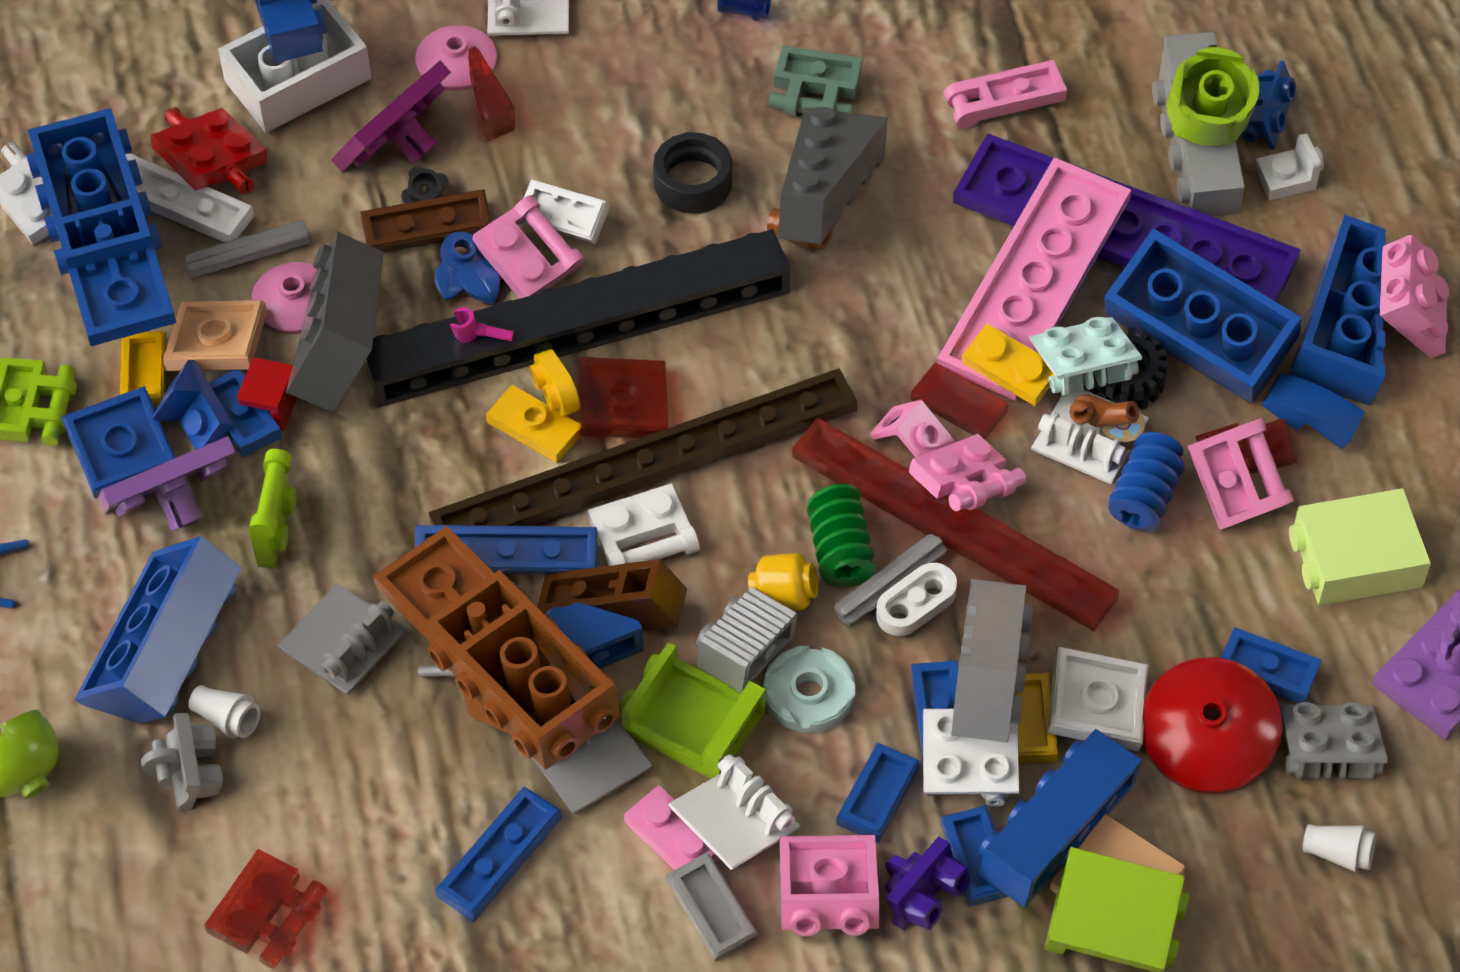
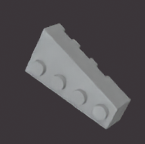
(1208, 175)
(990, 661)

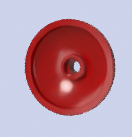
(1204, 752)

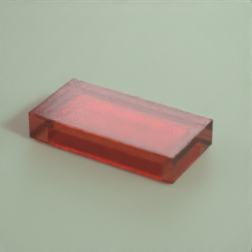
(959, 401)

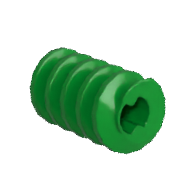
(841, 535)

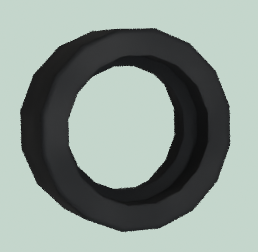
(692, 147)

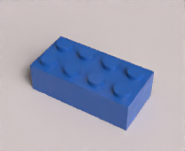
(1203, 315)

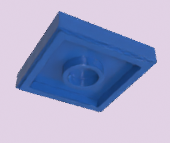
(117, 439)

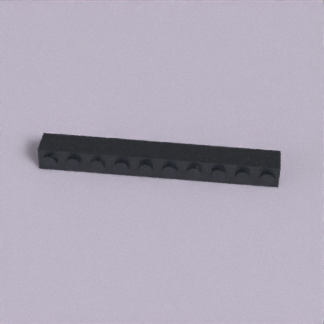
(580, 316)

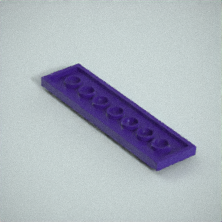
(1007, 174)

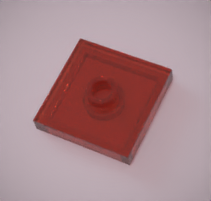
(621, 397)

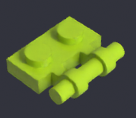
(20, 391)

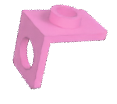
(915, 427)

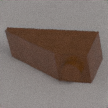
(634, 590)

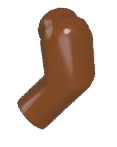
(1101, 412)

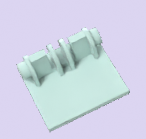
(1084, 348)

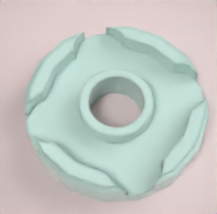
(805, 712)

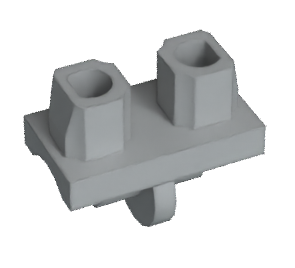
(178, 757)

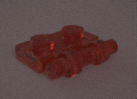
(254, 900)

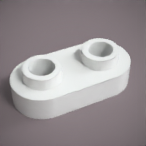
(913, 600)

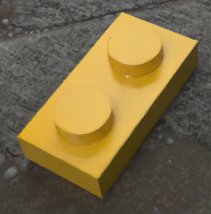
(1008, 364)

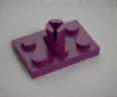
(397, 123)

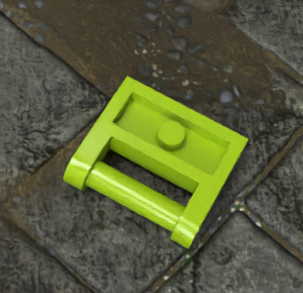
(277, 500)

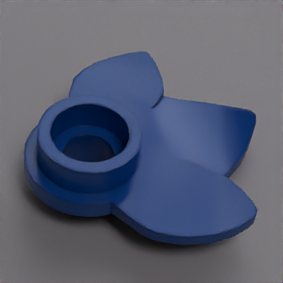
(465, 272)

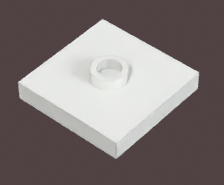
(1097, 694)

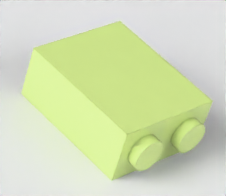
(1359, 547)

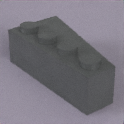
(826, 168)
(337, 321)

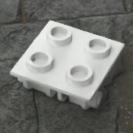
(528, 17)
(1079, 444)
(966, 763)
(735, 813)

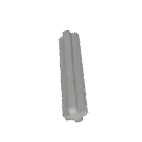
(247, 248)
(866, 596)

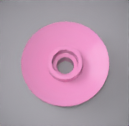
(451, 47)
(285, 308)

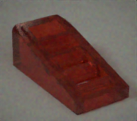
(492, 101)

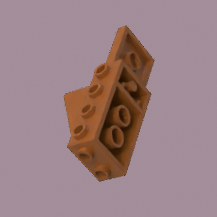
(501, 649)

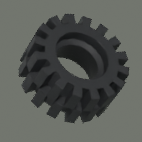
(1143, 387)

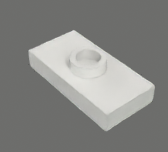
(569, 211)

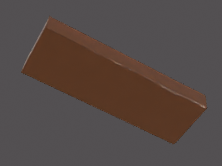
(425, 221)

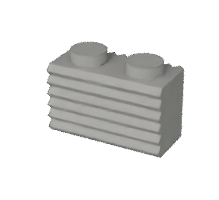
(745, 638)

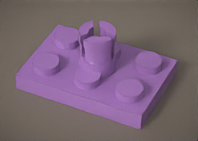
(170, 484)
(1427, 672)

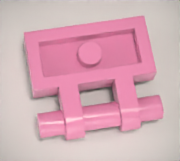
(967, 471)

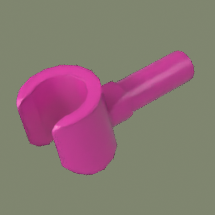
(471, 329)

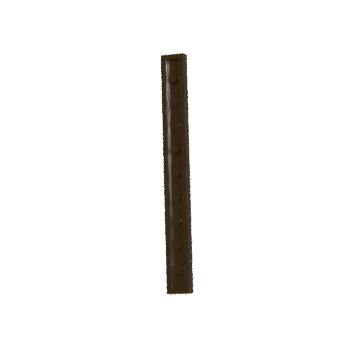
(655, 456)

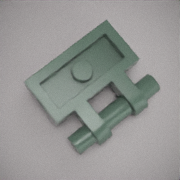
(814, 73)

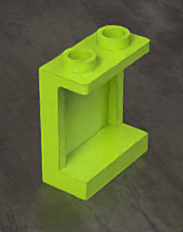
(690, 713)
(1117, 911)

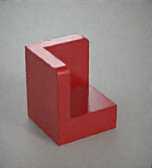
(266, 389)

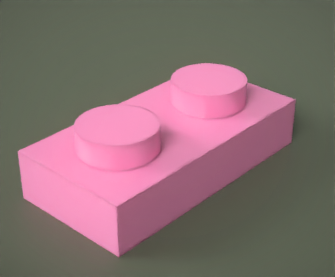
(665, 830)

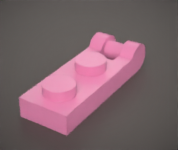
(1005, 93)

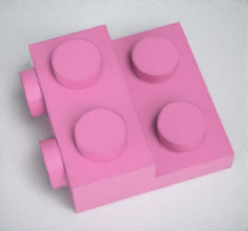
(1414, 295)
(829, 884)

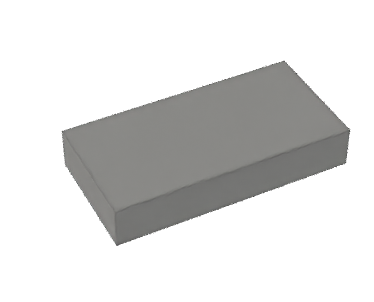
(711, 906)

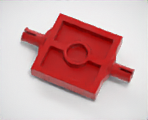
(209, 149)

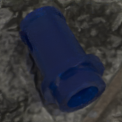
(754, 8)

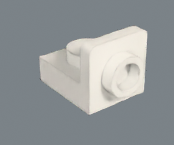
(1291, 170)

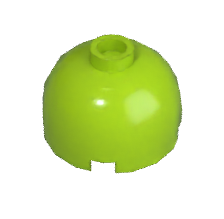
(26, 754)

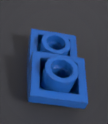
(1310, 403)

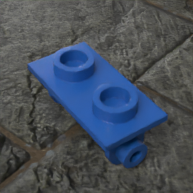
(1275, 94)

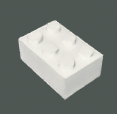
(292, 87)

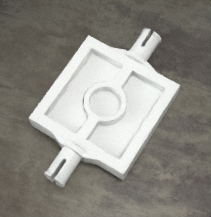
(20, 197)

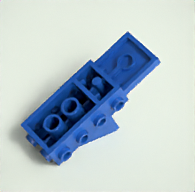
(101, 225)

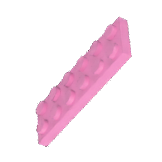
(1040, 263)

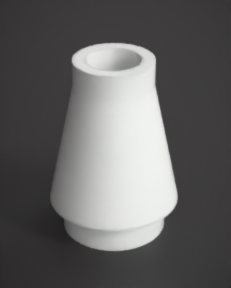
(228, 711)
(1343, 845)

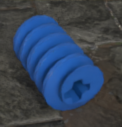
(1147, 481)

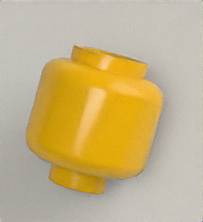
(786, 579)

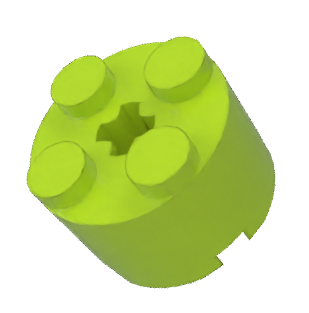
(1212, 97)

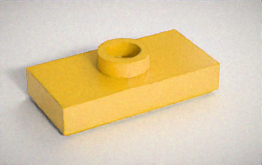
(533, 423)

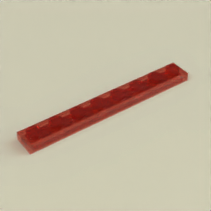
(964, 531)

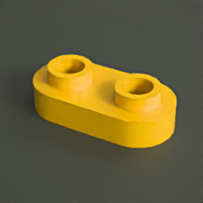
(557, 385)

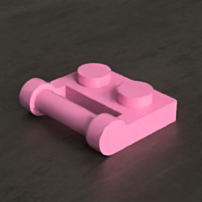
(517, 257)
(1228, 479)

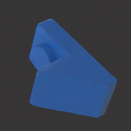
(194, 406)

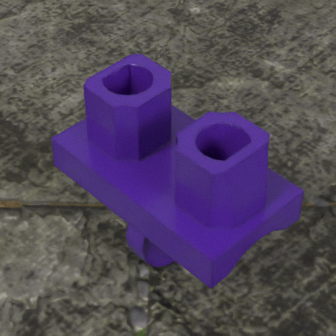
(919, 879)

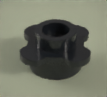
(424, 177)

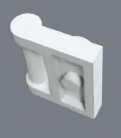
(640, 520)

